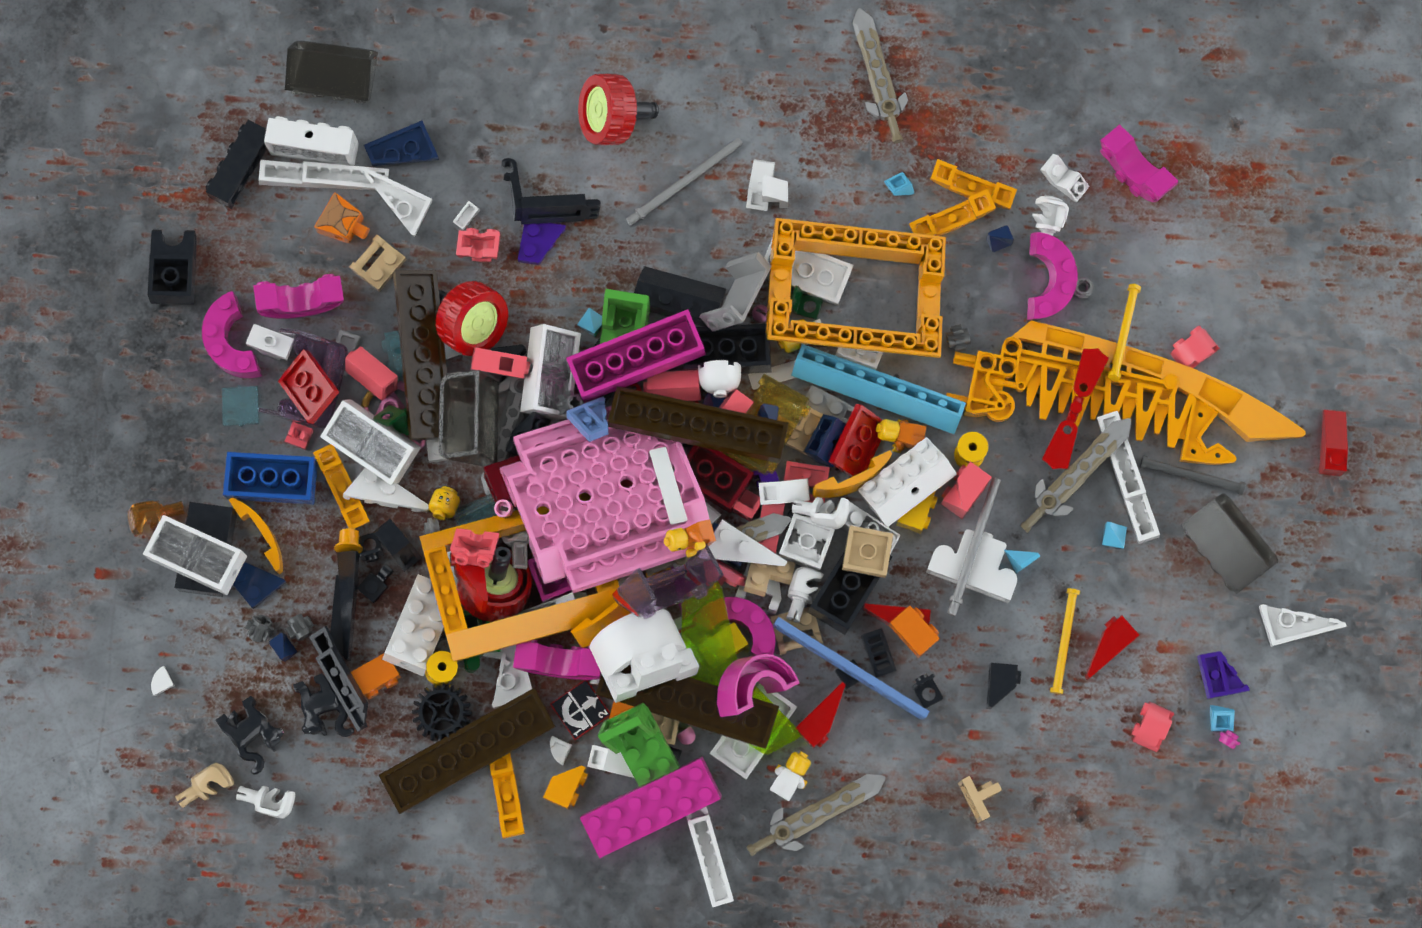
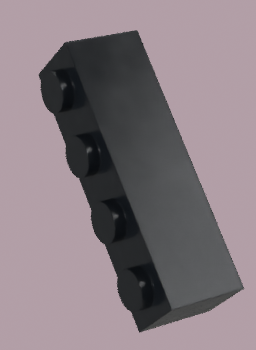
(238, 165)

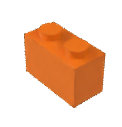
(915, 631)
(375, 676)

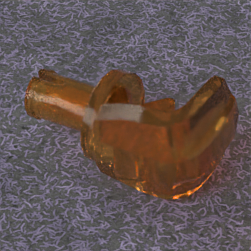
(151, 510)

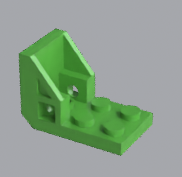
(623, 313)
(640, 743)

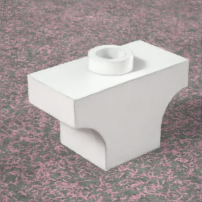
(270, 342)

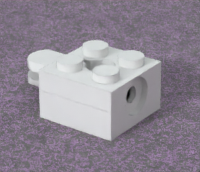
(806, 542)

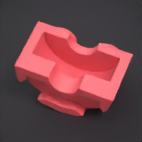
(479, 246)
(1195, 348)
(474, 548)
(1153, 726)

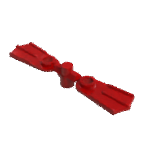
(1088, 373)

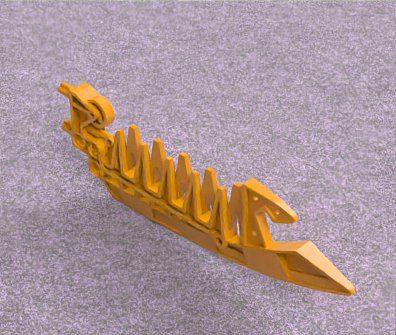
(1162, 377)

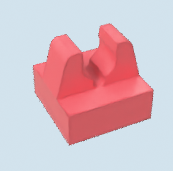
(299, 435)

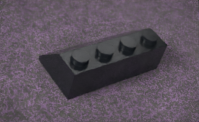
(674, 294)

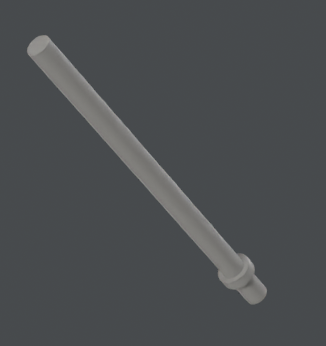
(641, 212)
(956, 598)

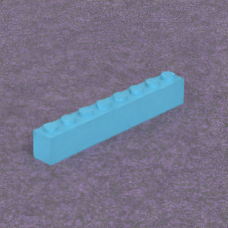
(878, 389)

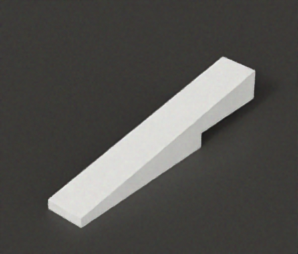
(316, 175)
(1131, 486)
(709, 857)

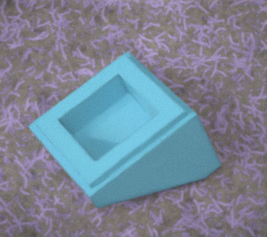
(899, 185)
(591, 322)
(1114, 535)
(1221, 718)

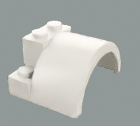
(651, 649)

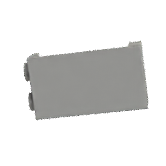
(749, 277)

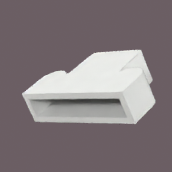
(985, 571)

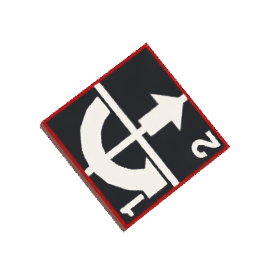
(580, 709)

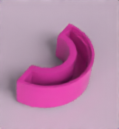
(1133, 167)
(1062, 276)
(299, 301)
(215, 333)
(755, 621)
(556, 661)
(740, 677)

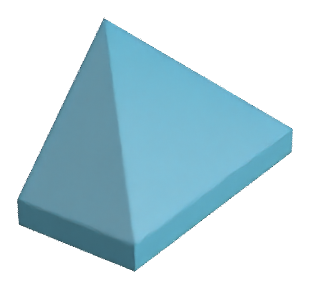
(1021, 559)

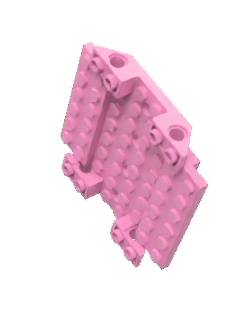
(618, 525)

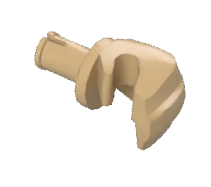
(200, 783)

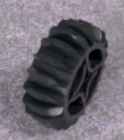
(448, 704)

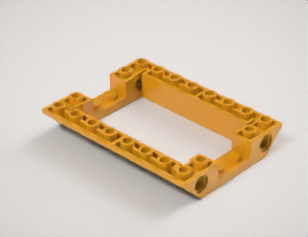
(859, 243)
(508, 631)

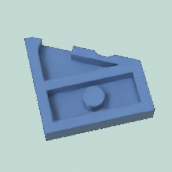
(590, 419)

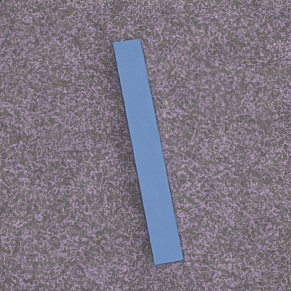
(850, 669)

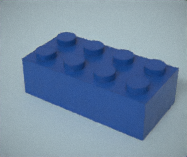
(270, 478)

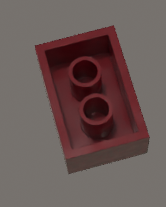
(719, 476)

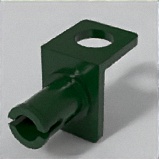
(800, 299)
(398, 419)

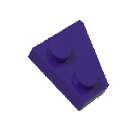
(537, 241)
(1218, 676)

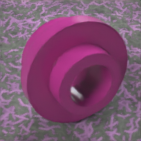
(1229, 739)

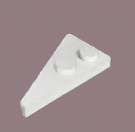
(404, 202)
(376, 490)
(736, 546)
(1287, 626)
(510, 681)

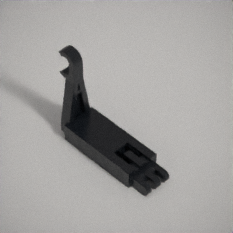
(548, 208)

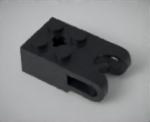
(169, 263)

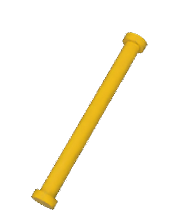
(1115, 374)
(1064, 643)

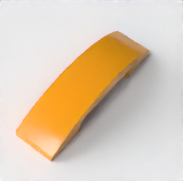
(969, 185)
(955, 216)
(339, 481)
(830, 488)
(273, 554)
(588, 629)
(507, 797)

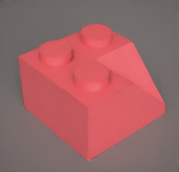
(967, 489)

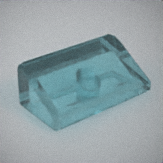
(476, 510)

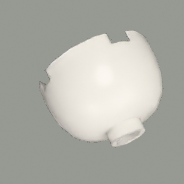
(719, 377)

